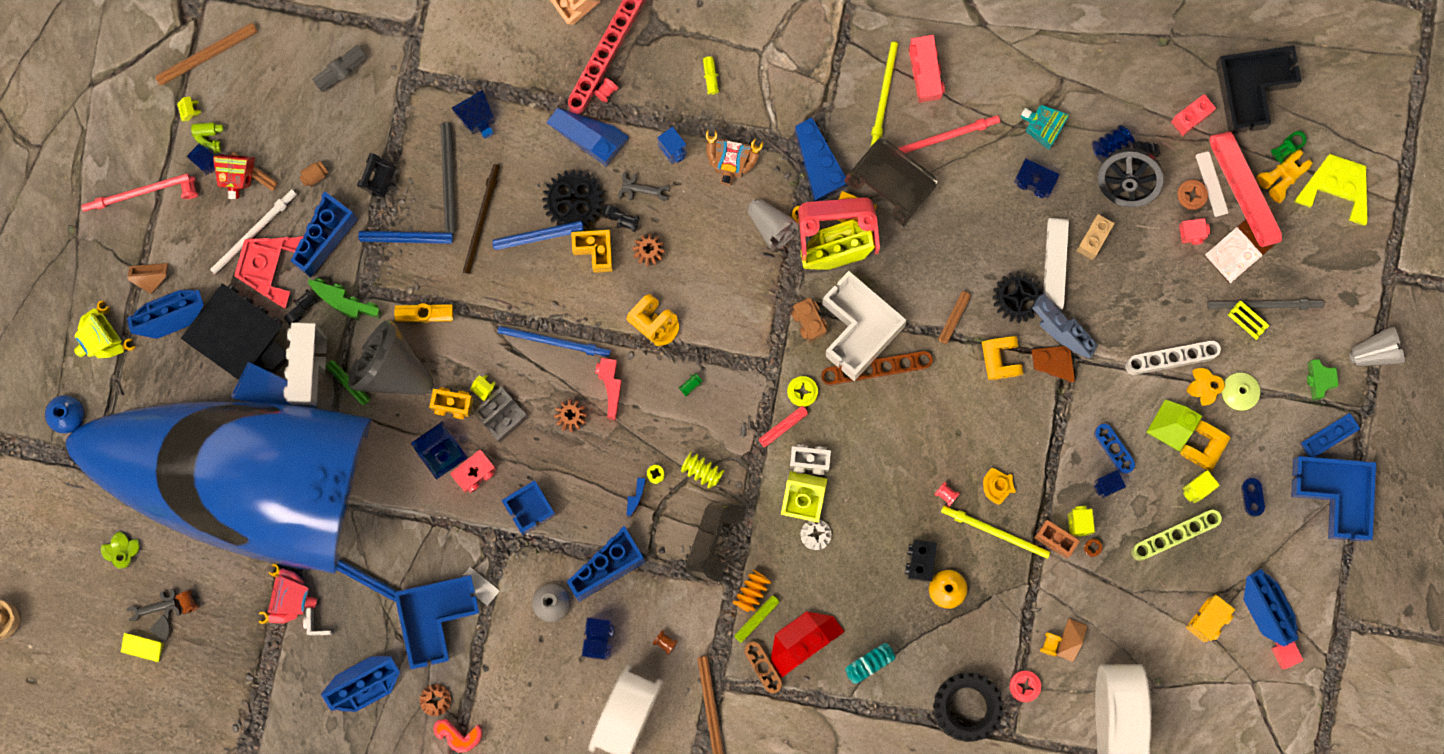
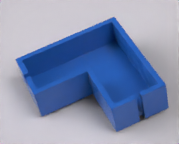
(1347, 486)
(423, 610)

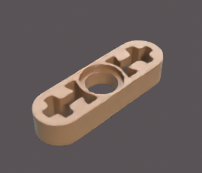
(760, 652)

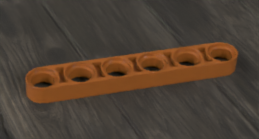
(877, 371)

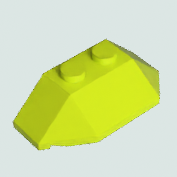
(838, 246)

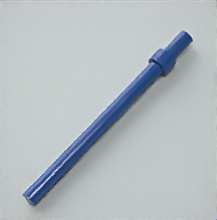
(590, 349)

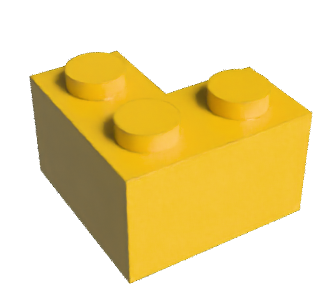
(595, 243)

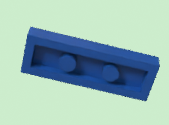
(1330, 436)

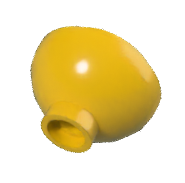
(941, 596)

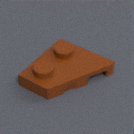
(1054, 361)

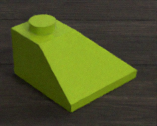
(1174, 424)

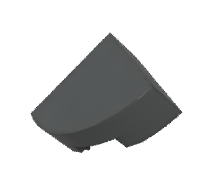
(161, 628)

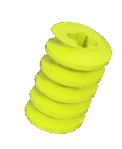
(702, 471)

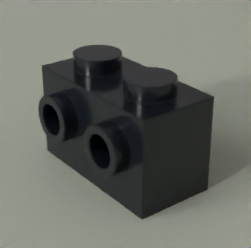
(922, 561)

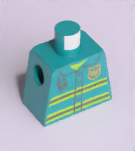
(1044, 124)

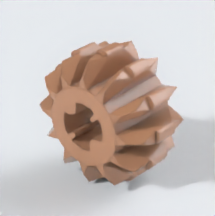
(644, 245)
(570, 408)

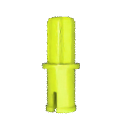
(710, 75)

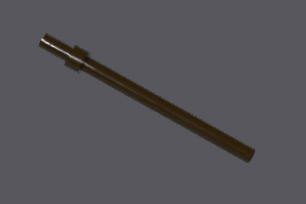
(491, 184)

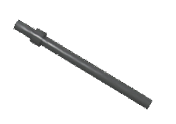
(1302, 304)

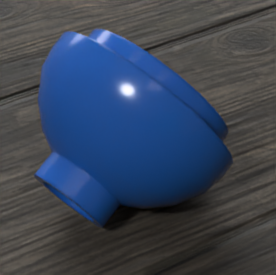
(72, 416)

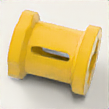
(1050, 644)

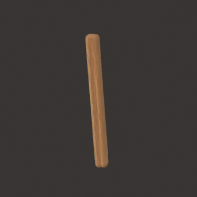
(206, 54)
(710, 706)

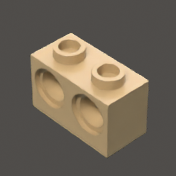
(1095, 237)

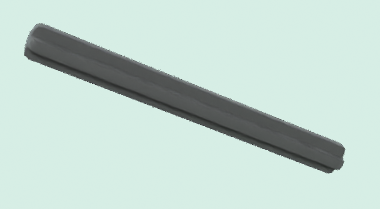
(448, 182)

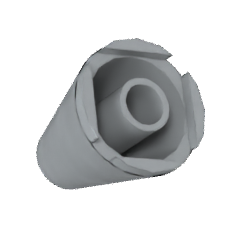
(772, 224)
(1378, 350)

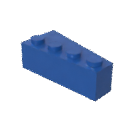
(820, 165)
(322, 234)
(607, 565)

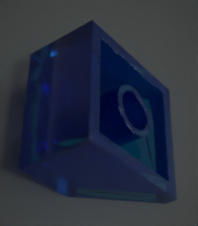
(439, 450)

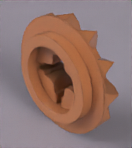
(1200, 191)
(443, 704)

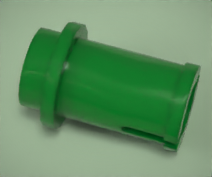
(690, 384)

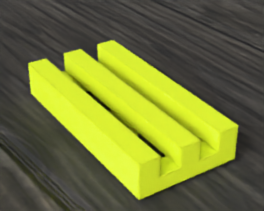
(1259, 330)

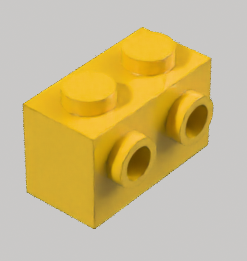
(452, 403)

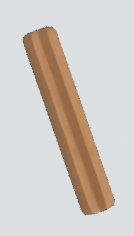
(263, 178)
(954, 317)

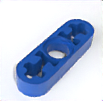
(1101, 440)

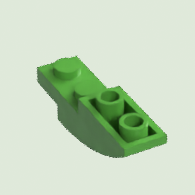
(336, 298)

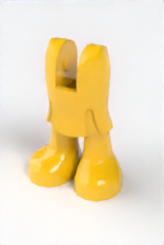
(1287, 171)

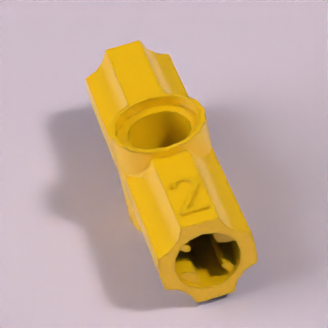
(410, 313)

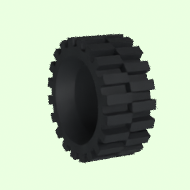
(993, 701)

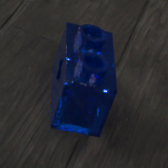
(1045, 183)

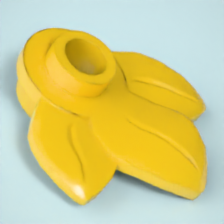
(1202, 386)

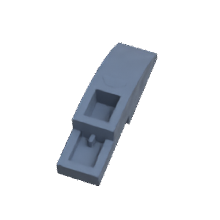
(1063, 330)

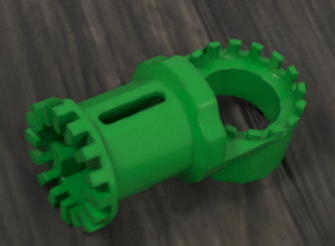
(1289, 146)

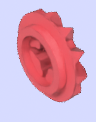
(1033, 682)

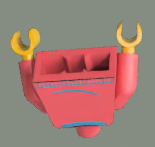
(287, 597)

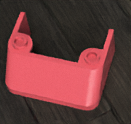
(813, 212)

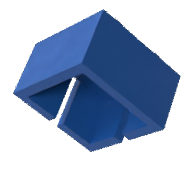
(529, 507)

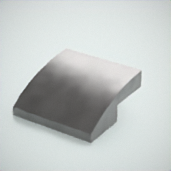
(500, 414)

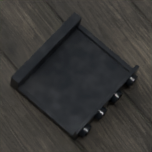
(232, 330)

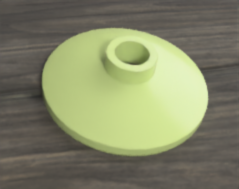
(1232, 395)

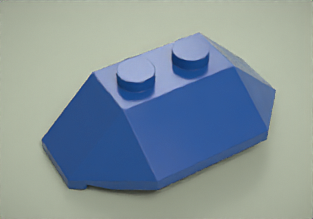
(166, 314)
(1270, 608)
(361, 684)

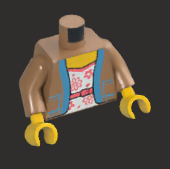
(730, 157)

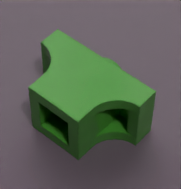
(1321, 379)

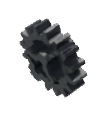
(1151, 148)

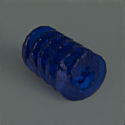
(1112, 141)

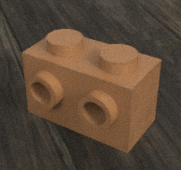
(810, 322)

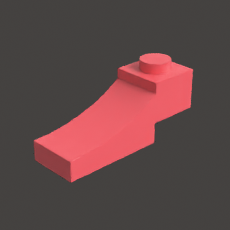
(607, 371)

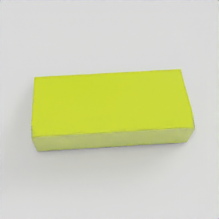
(142, 647)

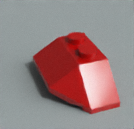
(802, 640)

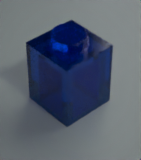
(202, 159)
(1109, 484)

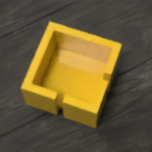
(1213, 616)

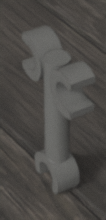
(629, 186)
(168, 604)

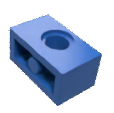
(672, 145)

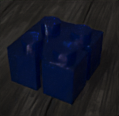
(598, 634)

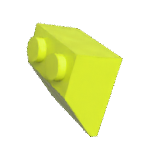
(804, 496)

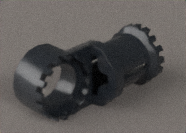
(623, 220)
(302, 304)

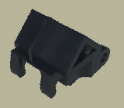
(382, 179)

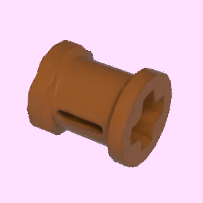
(187, 602)
(665, 642)

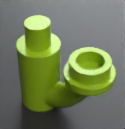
(207, 129)

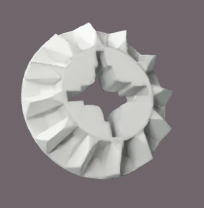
(810, 542)

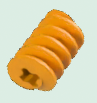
(752, 591)

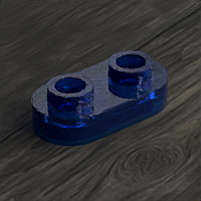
(1255, 497)

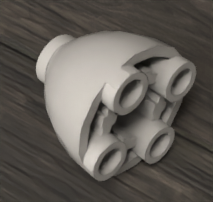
(557, 609)

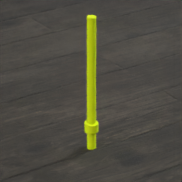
(877, 130)
(960, 516)

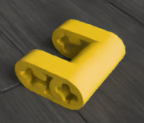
(642, 322)
(993, 358)
(1213, 450)

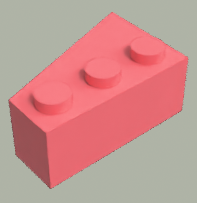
(926, 68)

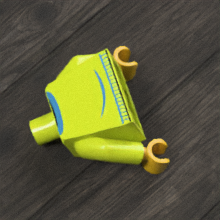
(97, 335)

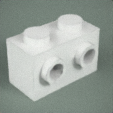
(810, 459)

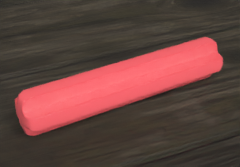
(783, 426)

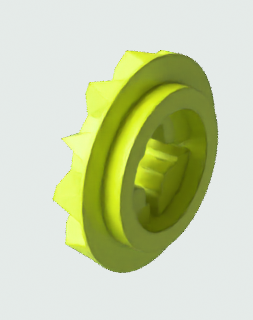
(809, 385)

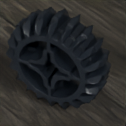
(1018, 280)

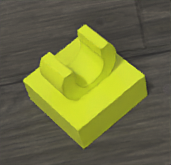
(186, 108)
(482, 387)

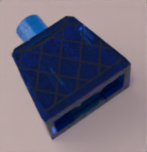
(475, 114)

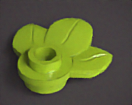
(120, 547)

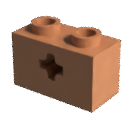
(1056, 539)

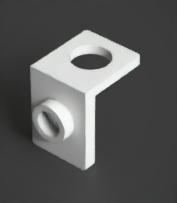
(308, 623)

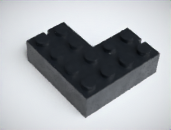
(1247, 78)

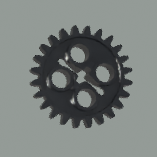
(573, 183)

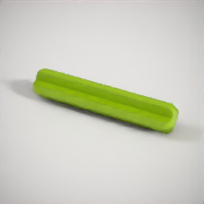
(756, 619)

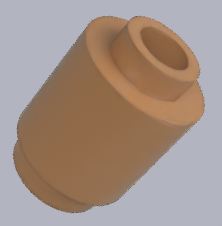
(313, 174)

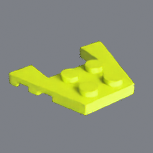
(1342, 180)

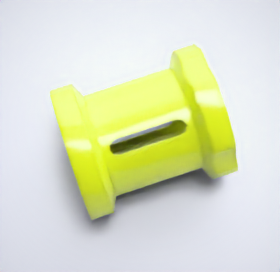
(653, 468)

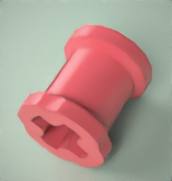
(605, 90)
(188, 189)
(947, 494)

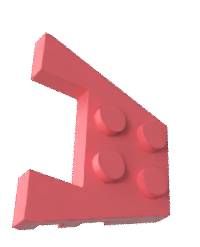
(259, 263)

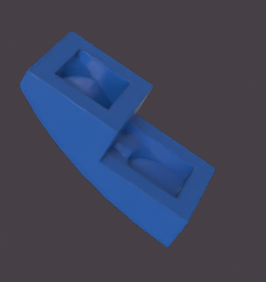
(633, 502)

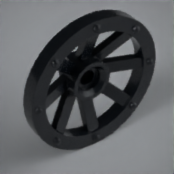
(1130, 176)

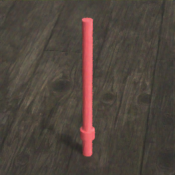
(979, 125)
(102, 202)

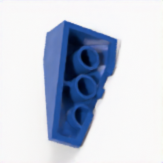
(592, 136)

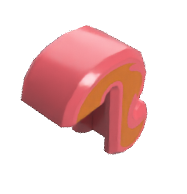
(455, 738)

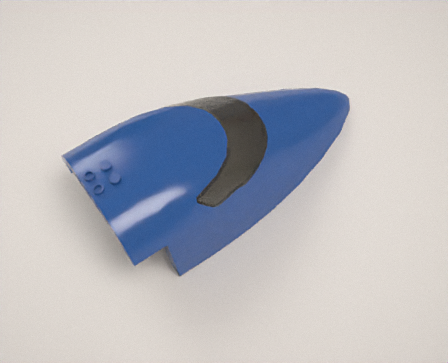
(232, 474)

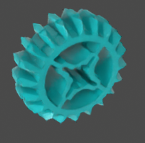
(870, 663)

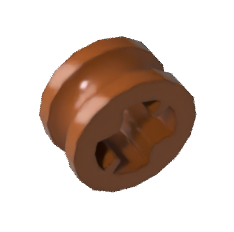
(1096, 552)

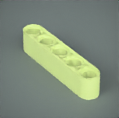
(1183, 529)

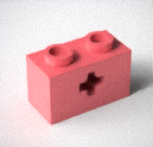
(1193, 115)
(463, 472)

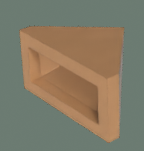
(148, 276)
(1071, 640)

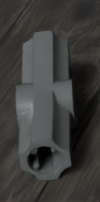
(339, 68)

